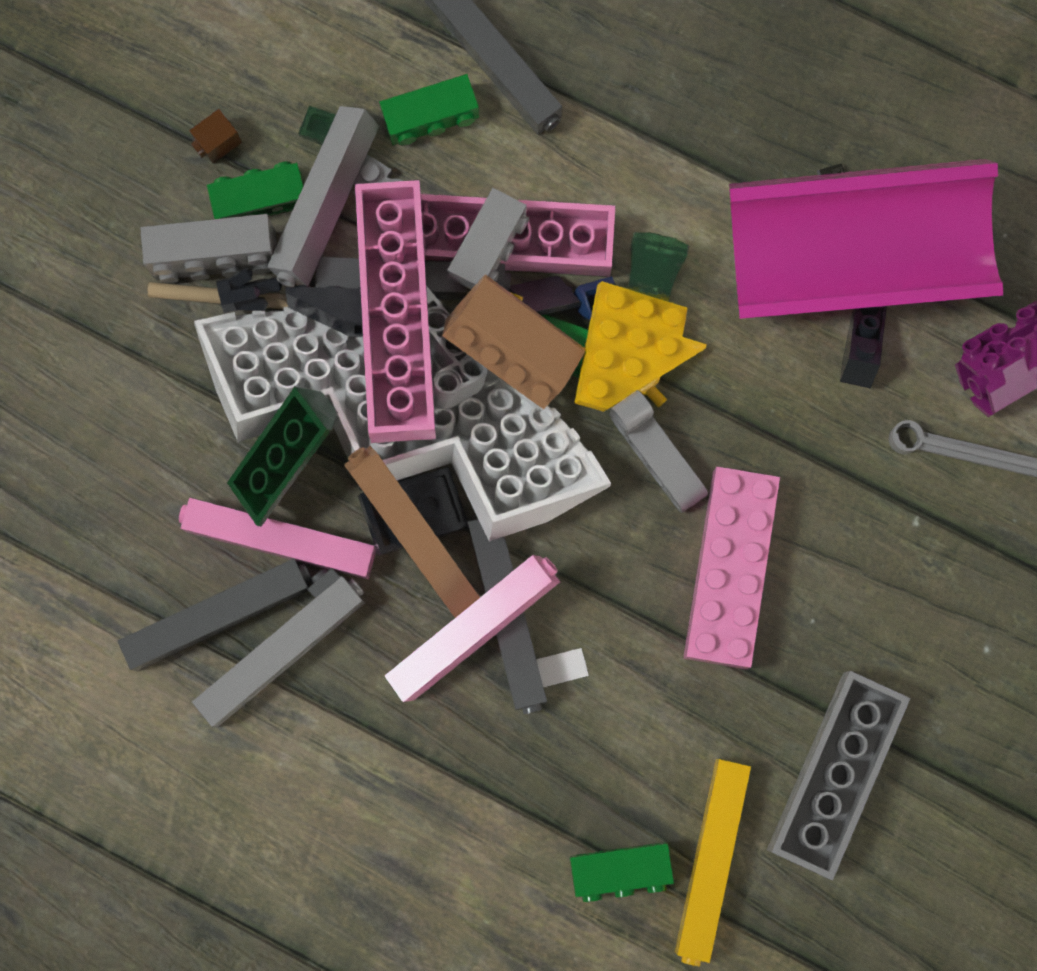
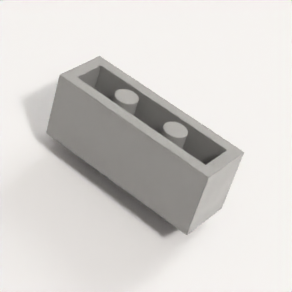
(488, 239)

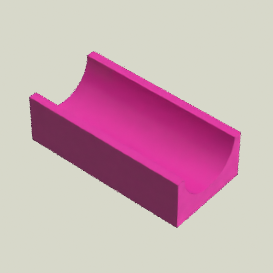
(864, 238)

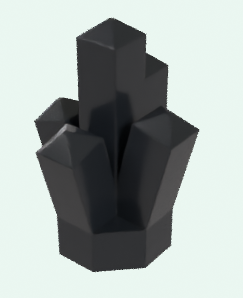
(240, 294)

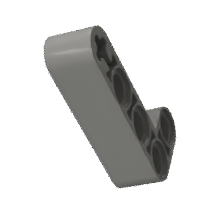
(453, 364)
(657, 452)

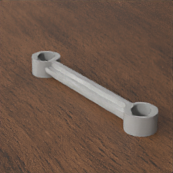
(963, 450)

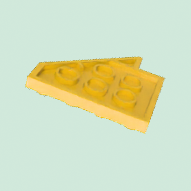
(630, 345)

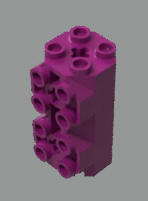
(1001, 363)

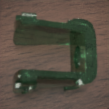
(655, 263)

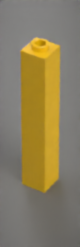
(712, 862)

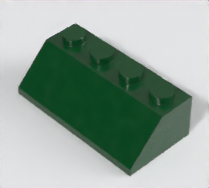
(282, 452)

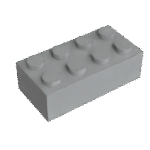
(208, 247)

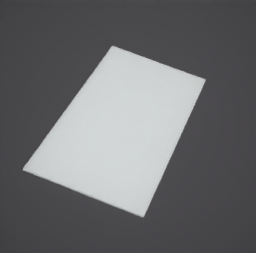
(562, 667)

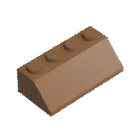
(513, 341)

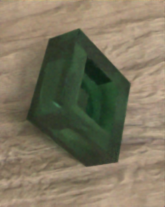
(316, 125)

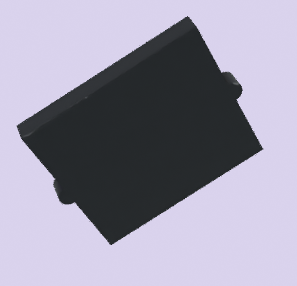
(546, 295)

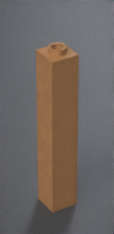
(411, 530)

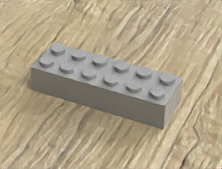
(838, 774)

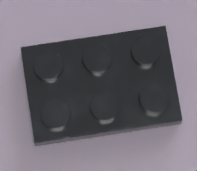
(434, 498)

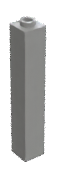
(323, 196)
(279, 651)

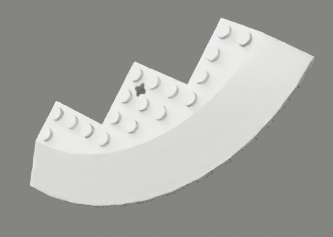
(506, 450)

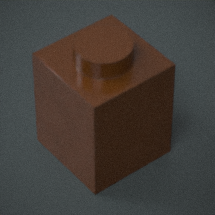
(214, 137)

